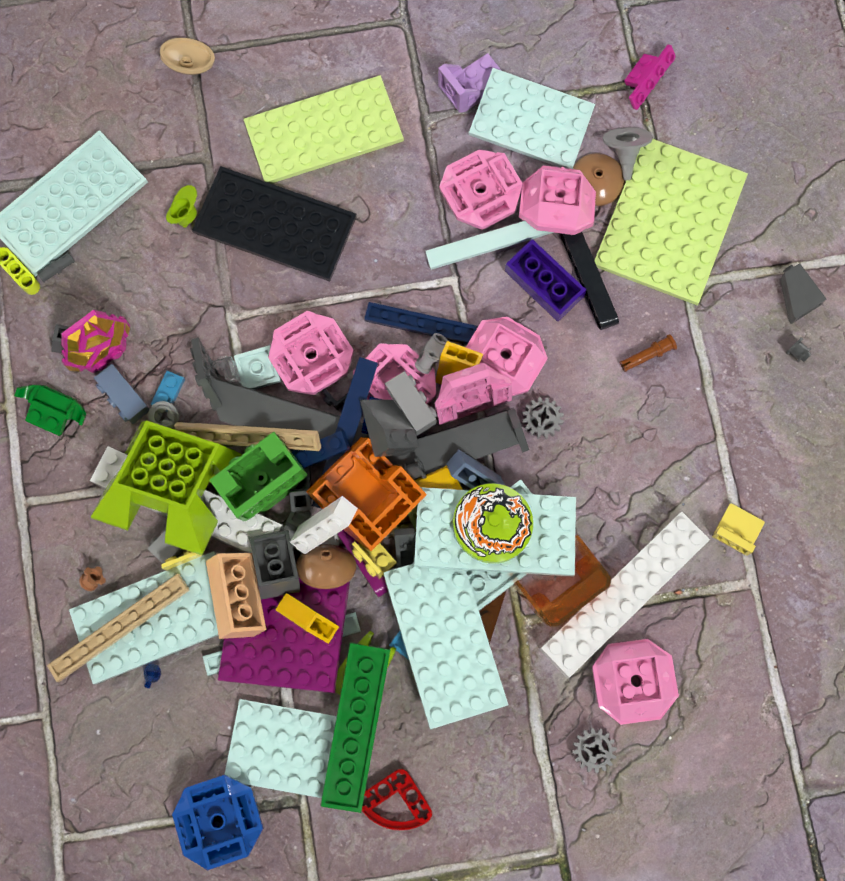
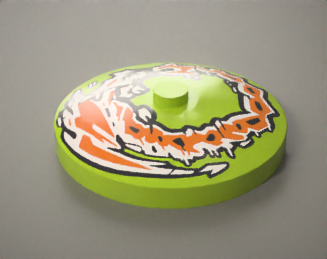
(492, 523)

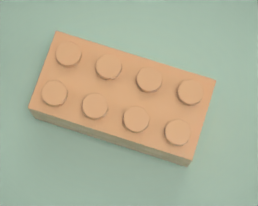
(235, 595)

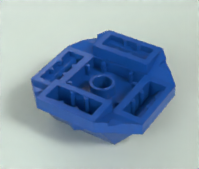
(195, 826)

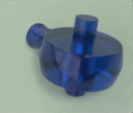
(151, 674)

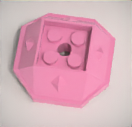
(486, 172)
(558, 201)
(308, 335)
(521, 343)
(394, 360)
(471, 392)
(613, 681)

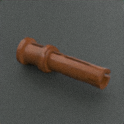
(656, 350)

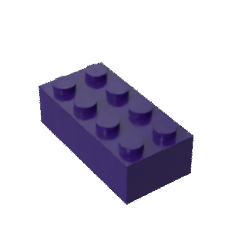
(545, 280)

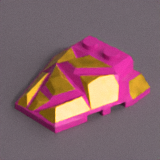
(94, 341)

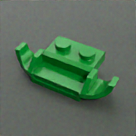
(50, 408)

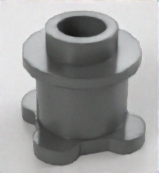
(800, 351)
(415, 469)

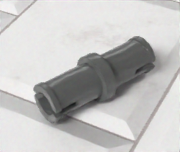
(55, 267)

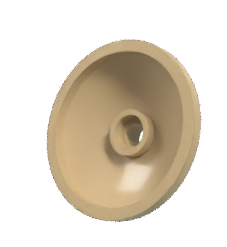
(187, 56)

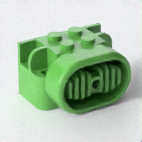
(258, 478)

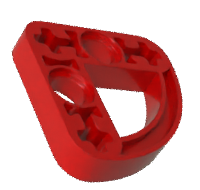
(402, 789)

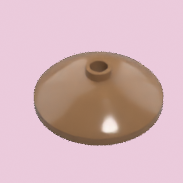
(609, 184)
(326, 566)

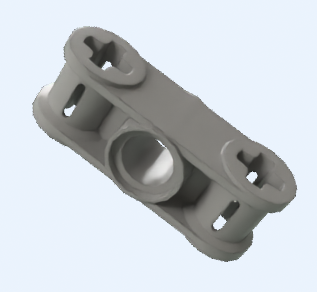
(430, 353)

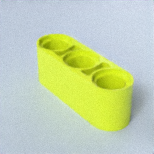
(21, 278)

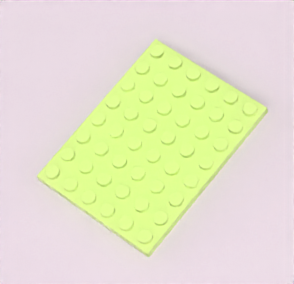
(670, 221)

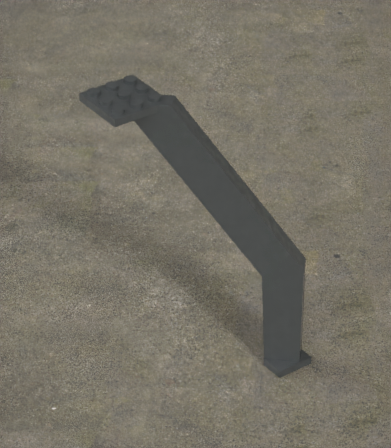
(258, 409)

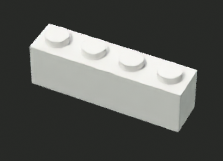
(323, 525)

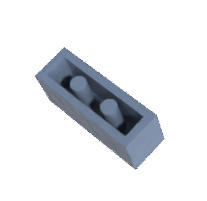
(121, 394)
(471, 471)

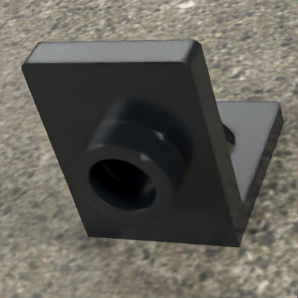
(329, 400)

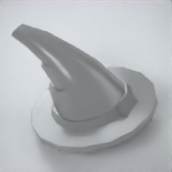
(627, 146)

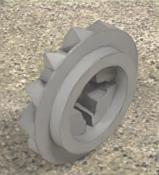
(155, 415)

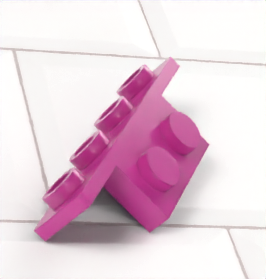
(647, 74)

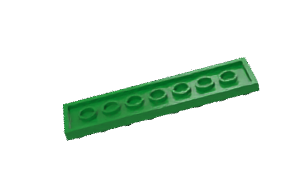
(355, 727)

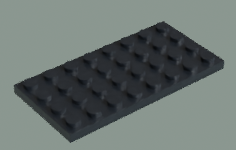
(274, 223)

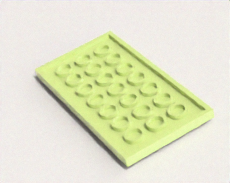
(323, 130)

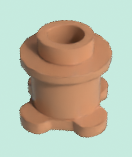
(91, 578)

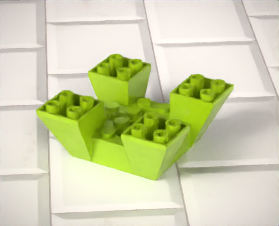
(167, 474)

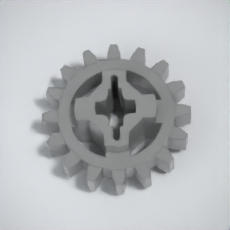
(550, 419)
(591, 760)

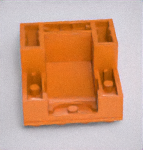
(374, 486)

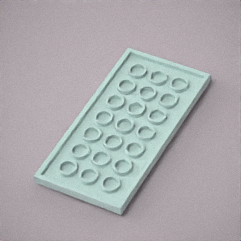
(68, 202)
(547, 552)
(172, 629)
(445, 643)

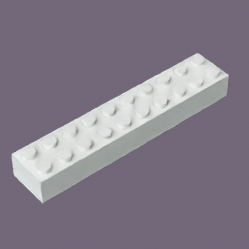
(228, 529)
(625, 595)

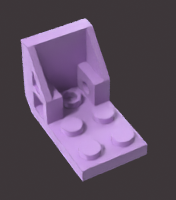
(466, 86)

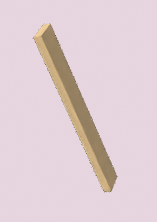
(248, 436)
(118, 627)

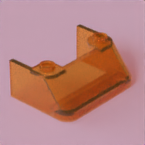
(592, 583)

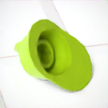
(182, 208)

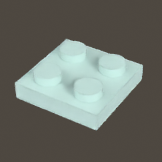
(256, 369)

